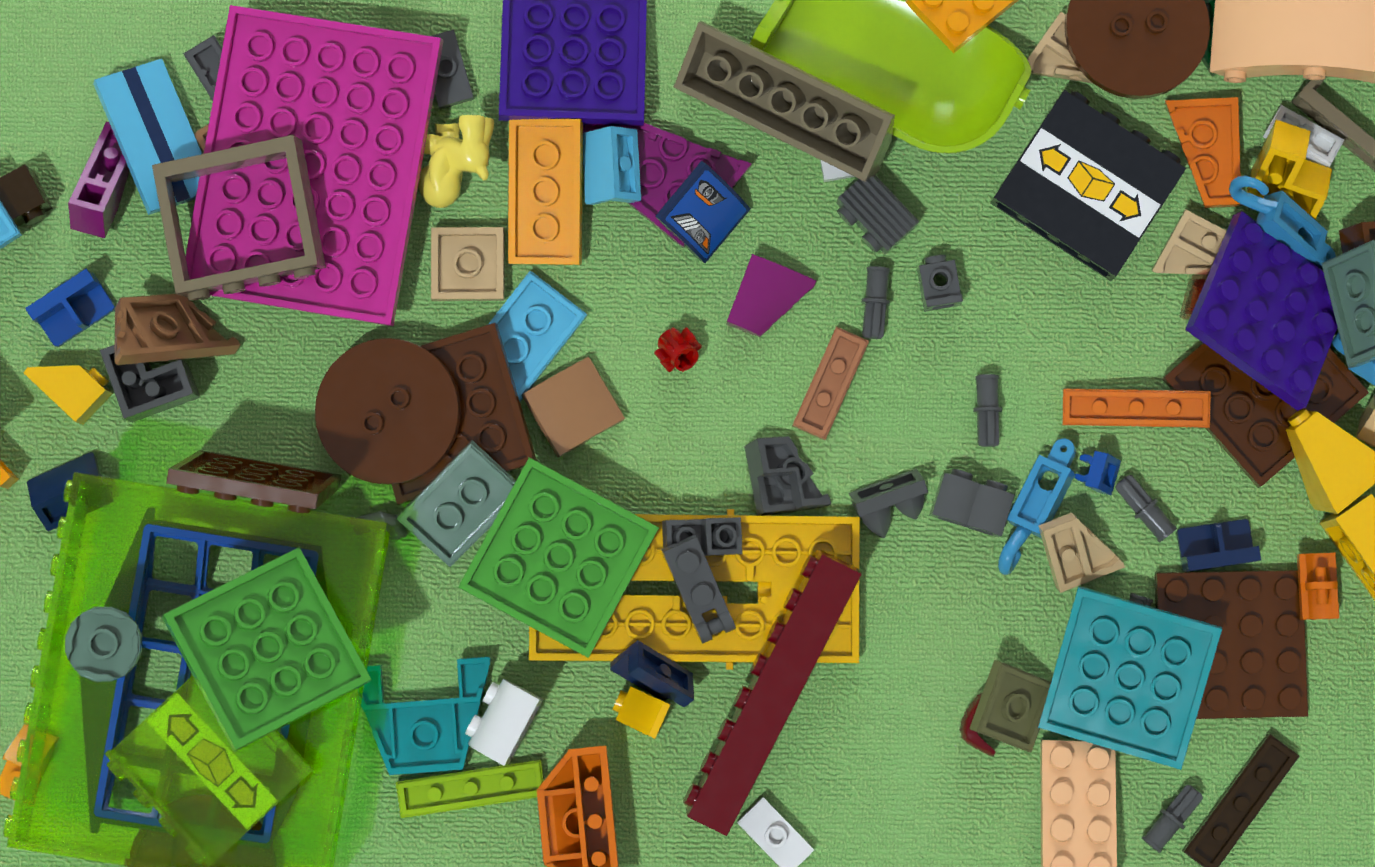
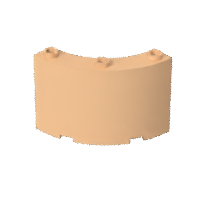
(1294, 39)

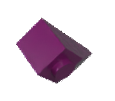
(99, 187)

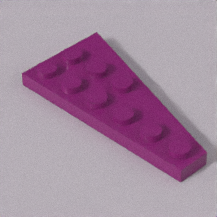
(667, 163)

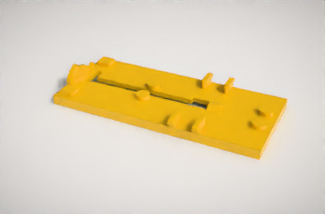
(771, 555)

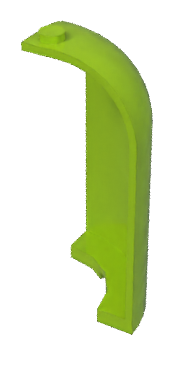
(902, 67)

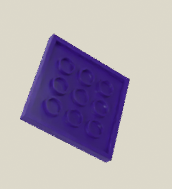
(573, 60)
(1266, 312)

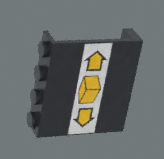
(1088, 184)

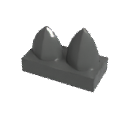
(874, 501)

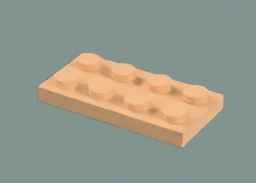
(1078, 804)

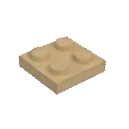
(467, 264)

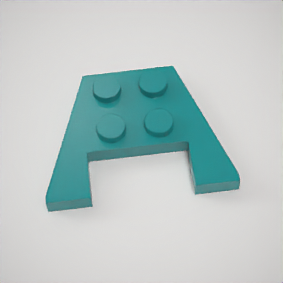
(426, 732)

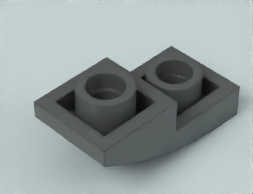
(715, 535)

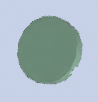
(103, 644)

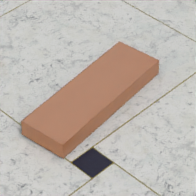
(830, 383)

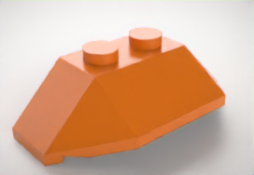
(578, 811)

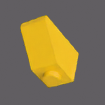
(72, 388)
(641, 711)

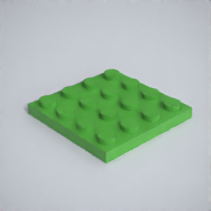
(558, 557)
(266, 649)

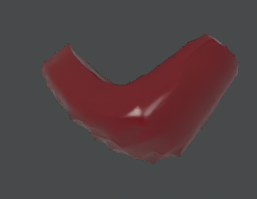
(972, 737)

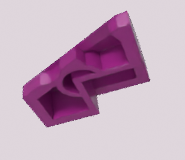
(766, 295)

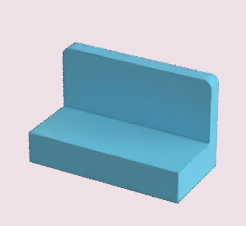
(611, 165)

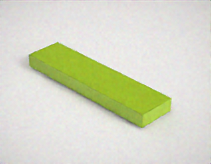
(469, 788)

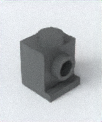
(935, 296)

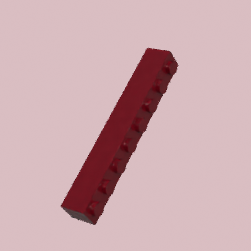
(772, 691)

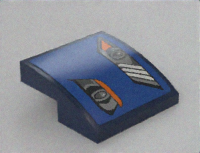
(703, 212)

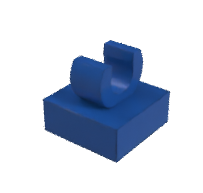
(1101, 472)

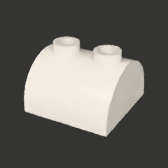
(504, 721)

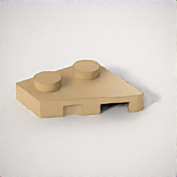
(1052, 55)
(1190, 246)
(1076, 553)

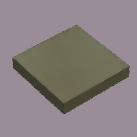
(1011, 706)

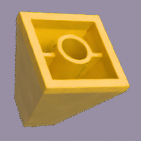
(1330, 461)

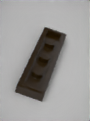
(1240, 802)

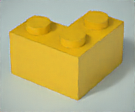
(1284, 168)

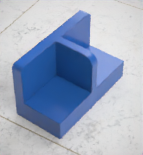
(71, 307)

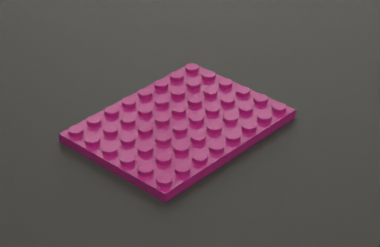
(363, 121)

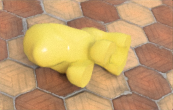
(451, 156)

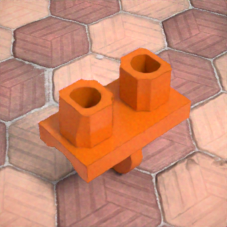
(1318, 586)

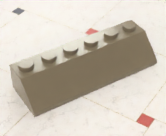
(785, 102)

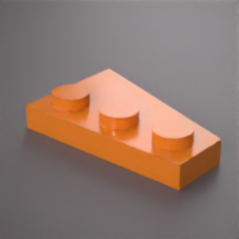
(1211, 145)

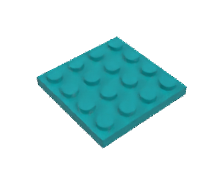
(1130, 677)

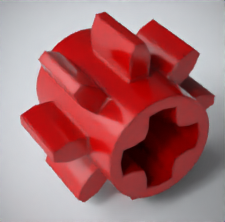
(678, 349)

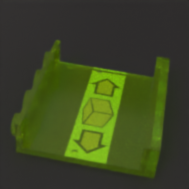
(197, 780)

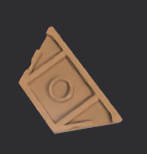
(165, 330)

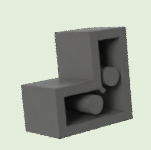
(148, 391)

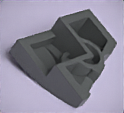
(781, 478)

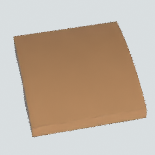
(573, 407)

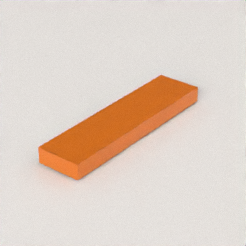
(1136, 407)

